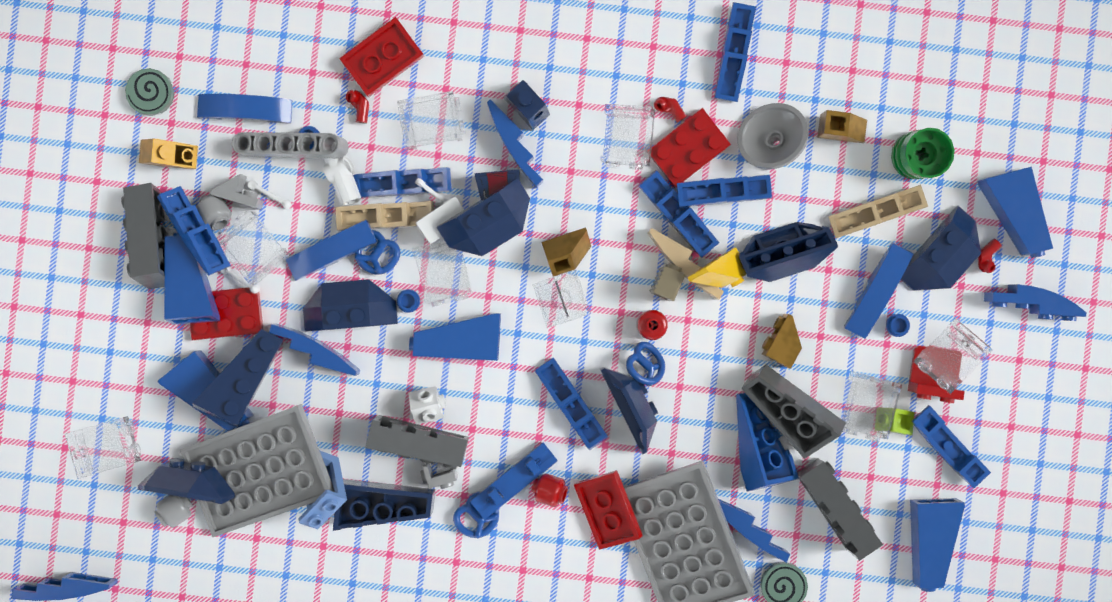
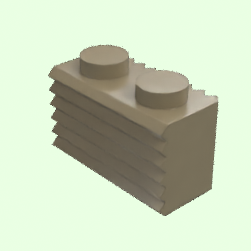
(667, 282)

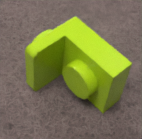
(902, 422)

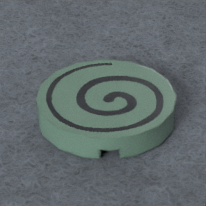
(149, 92)
(784, 583)

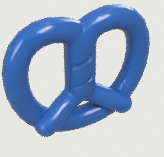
(376, 253)
(646, 364)
(470, 509)

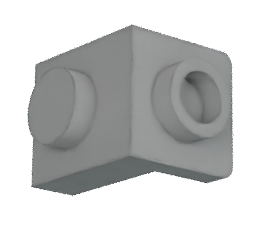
(443, 479)

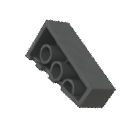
(144, 235)
(792, 411)
(417, 441)
(838, 509)

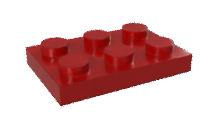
(382, 57)
(689, 147)
(238, 313)
(608, 510)

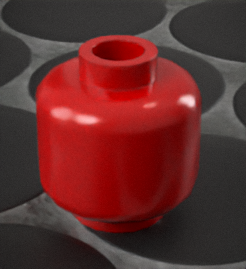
(646, 318)
(550, 490)

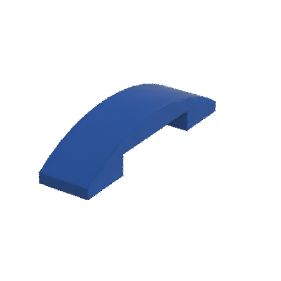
(244, 107)
(949, 447)

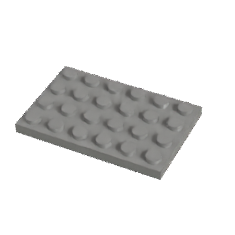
(268, 466)
(687, 539)

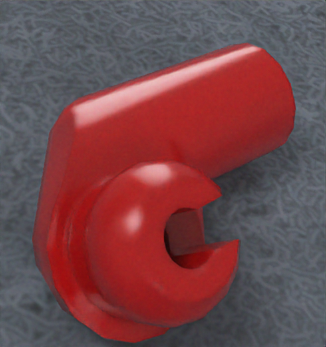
(360, 103)
(670, 105)
(985, 258)

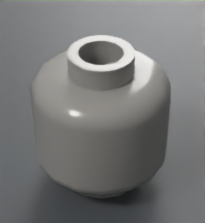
(214, 211)
(173, 510)

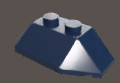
(488, 221)
(787, 251)
(944, 254)
(349, 306)
(633, 406)
(189, 481)

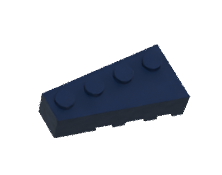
(240, 380)
(382, 503)

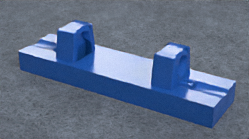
(513, 480)

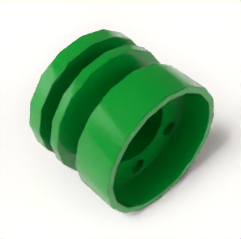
(935, 154)

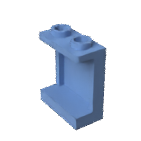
(329, 501)

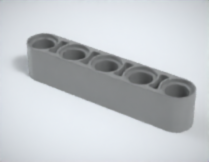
(279, 145)

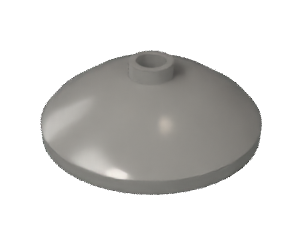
(772, 124)

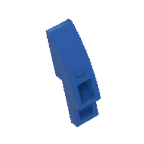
(1038, 301)

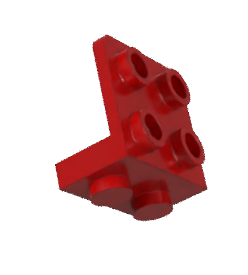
(926, 386)

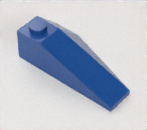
(760, 451)

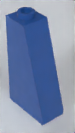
(1019, 210)
(187, 287)
(465, 339)
(191, 379)
(933, 539)

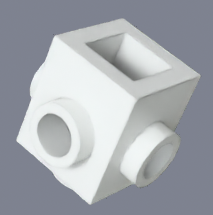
(426, 405)

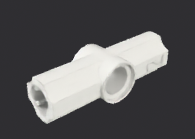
(340, 174)

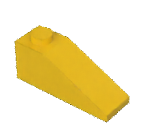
(721, 271)

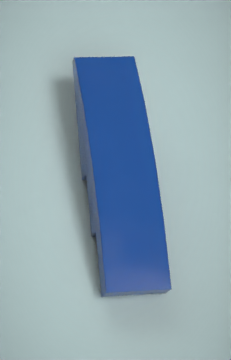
(735, 51)
(510, 136)
(402, 182)
(724, 190)
(681, 218)
(193, 231)
(331, 250)
(879, 290)
(321, 353)
(571, 404)
(743, 523)
(70, 586)

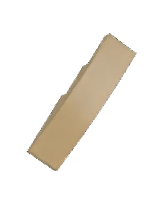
(878, 211)
(383, 215)
(679, 256)

